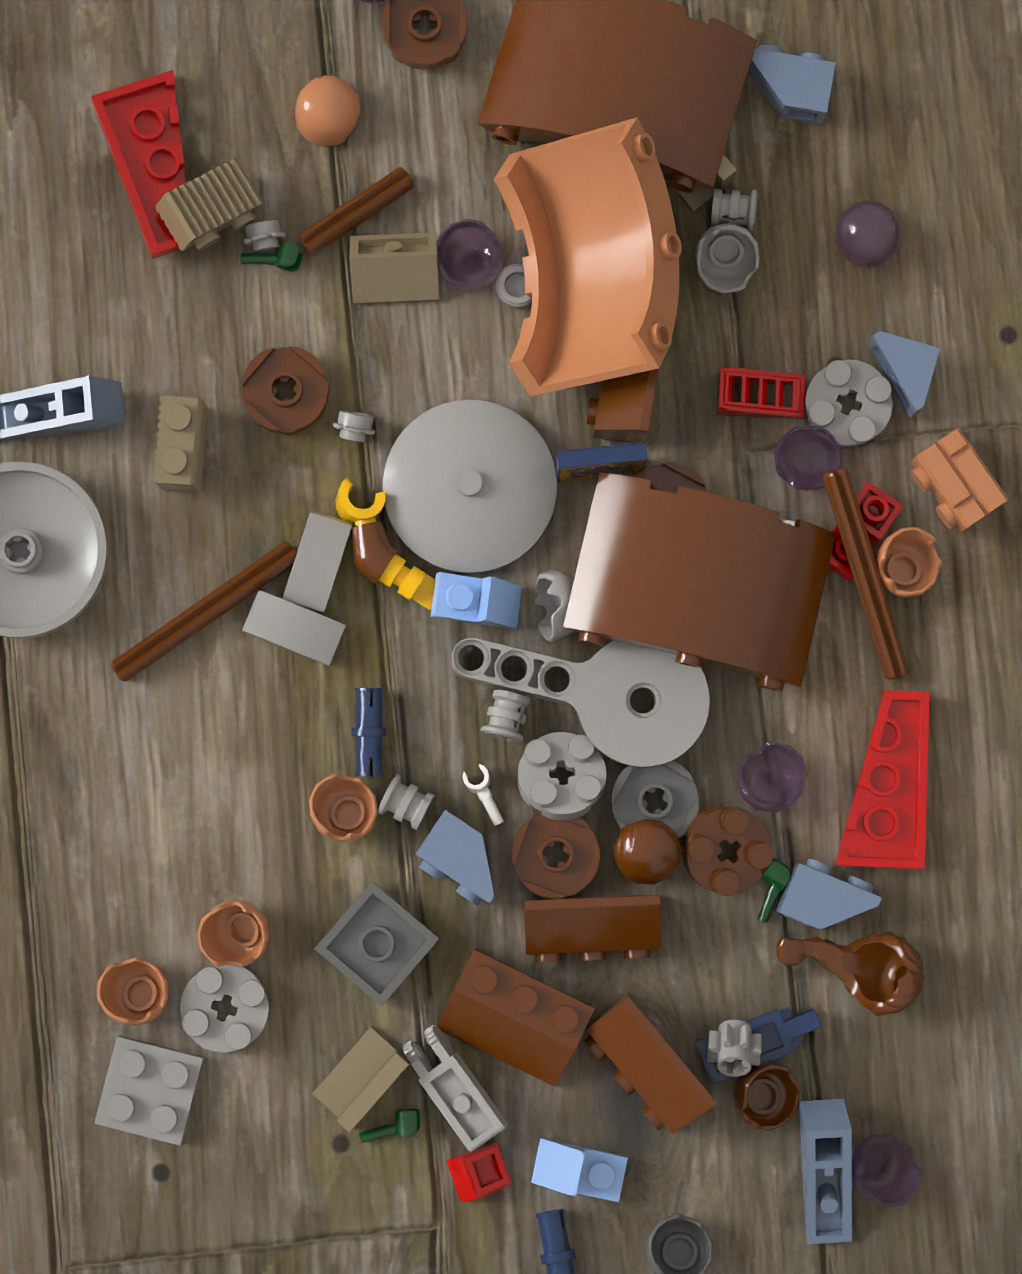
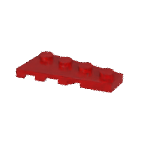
(147, 150)
(891, 794)

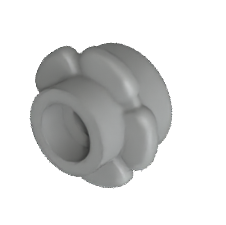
(264, 235)
(354, 425)

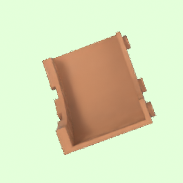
(597, 257)

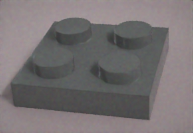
(376, 943)

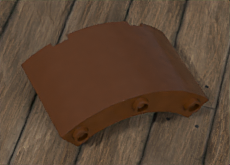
(615, 60)
(699, 579)

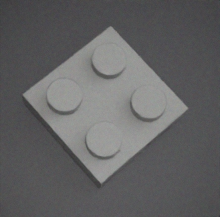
(149, 1090)

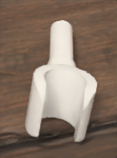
(485, 795)

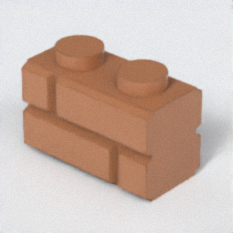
(957, 481)

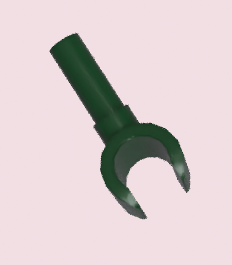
(287, 258)
(778, 876)
(406, 1123)

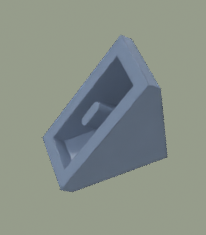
(906, 366)

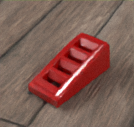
(728, 375)

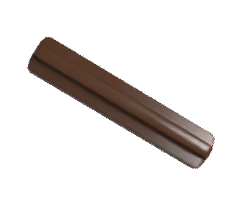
(355, 211)

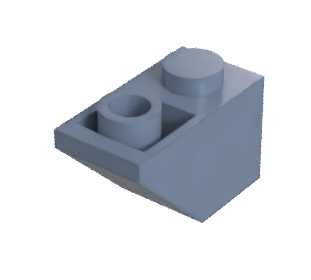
(792, 83)
(459, 853)
(821, 899)

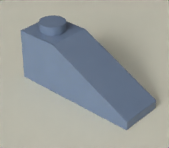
(62, 408)
(826, 1170)

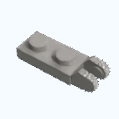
(455, 1091)

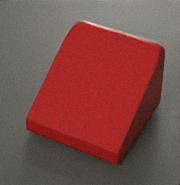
(479, 1172)

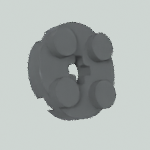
(669, 777)

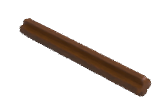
(866, 573)
(204, 611)

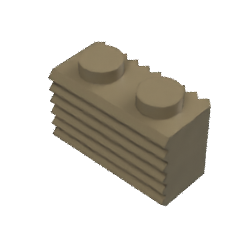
(209, 205)
(180, 443)

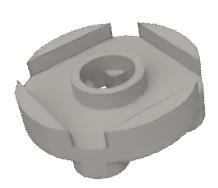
(871, 392)
(545, 793)
(236, 1030)

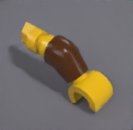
(374, 552)

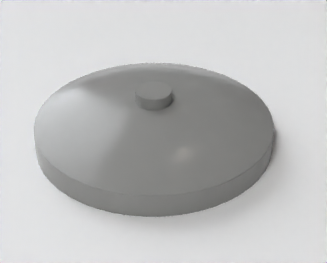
(470, 486)
(49, 550)

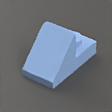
(476, 600)
(579, 1170)

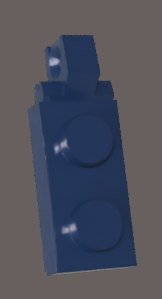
(779, 1036)

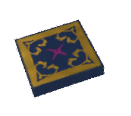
(612, 459)

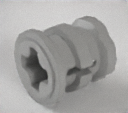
(734, 208)
(506, 716)
(405, 802)

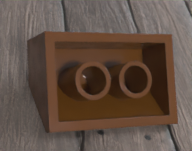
(624, 407)
(592, 927)
(515, 1017)
(647, 1065)

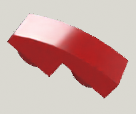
(878, 514)

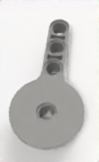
(602, 694)

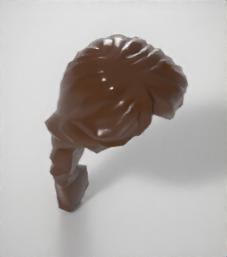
(876, 969)

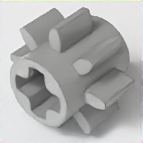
(734, 1048)

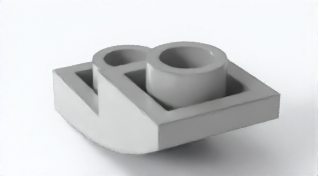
(317, 561)
(293, 627)

